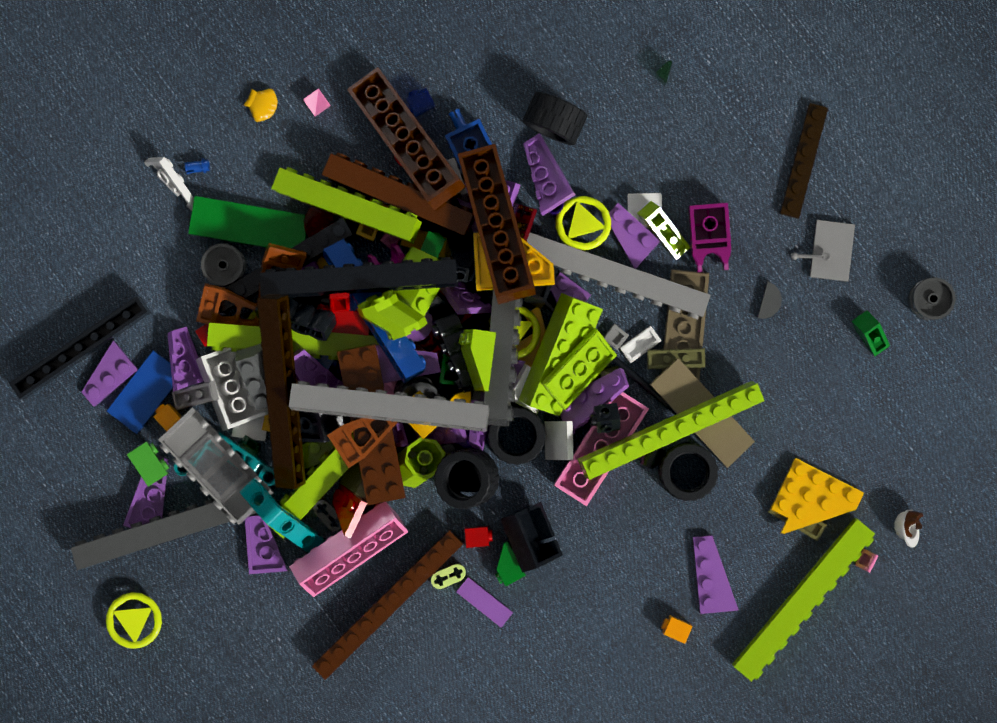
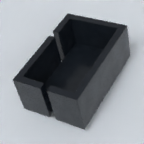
(525, 531)

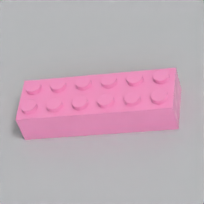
(572, 478)
(342, 554)

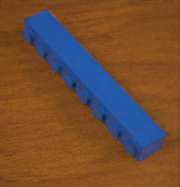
(400, 351)

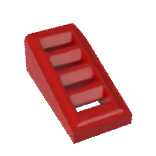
(339, 302)

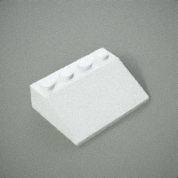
(234, 401)

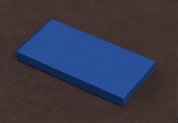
(143, 393)

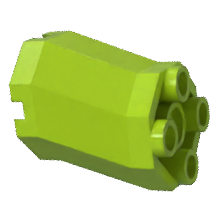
(391, 315)
(419, 461)

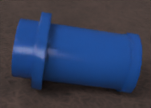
(197, 166)

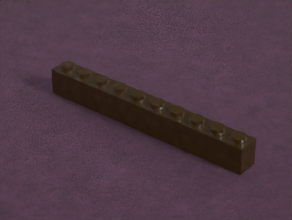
(279, 376)

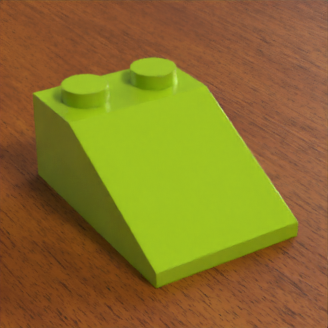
(478, 352)

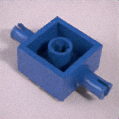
(464, 133)

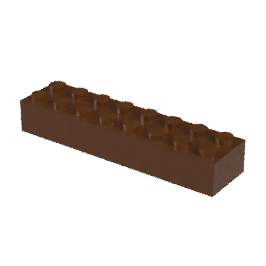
(406, 138)
(397, 194)
(496, 224)
(381, 466)

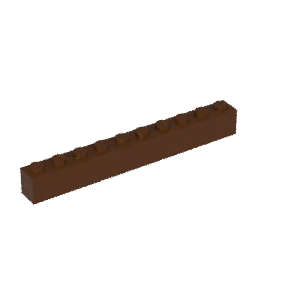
(387, 604)

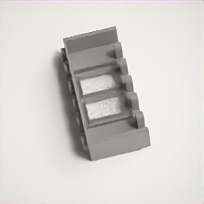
(211, 463)

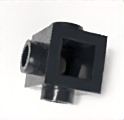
(606, 418)

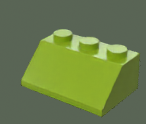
(419, 298)

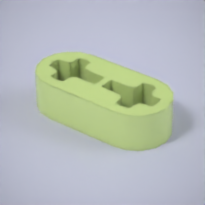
(450, 580)

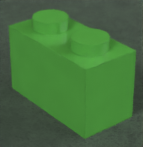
(148, 463)

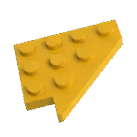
(540, 267)
(812, 497)

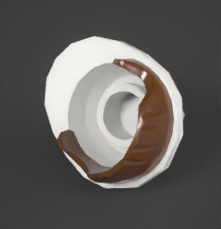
(908, 526)

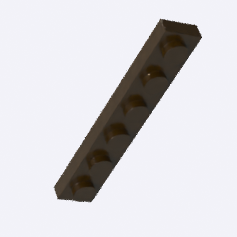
(804, 161)

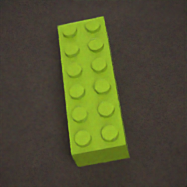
(567, 328)

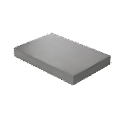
(837, 241)

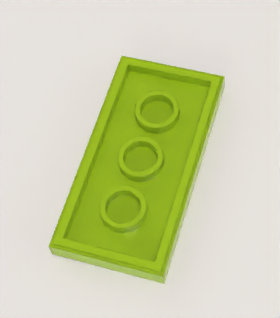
(579, 369)

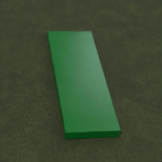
(245, 223)

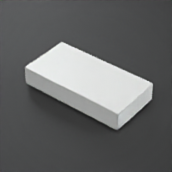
(640, 344)

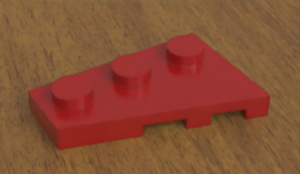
(348, 508)

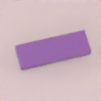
(484, 602)

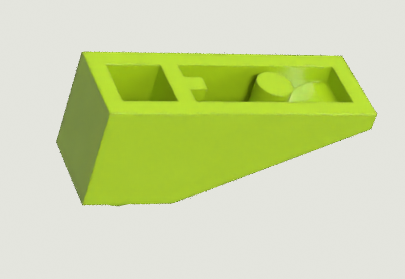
(663, 229)

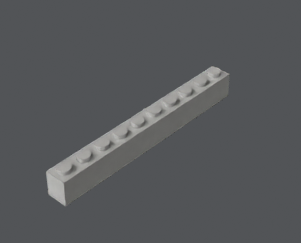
(622, 277)
(389, 407)

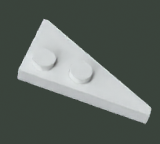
(171, 178)

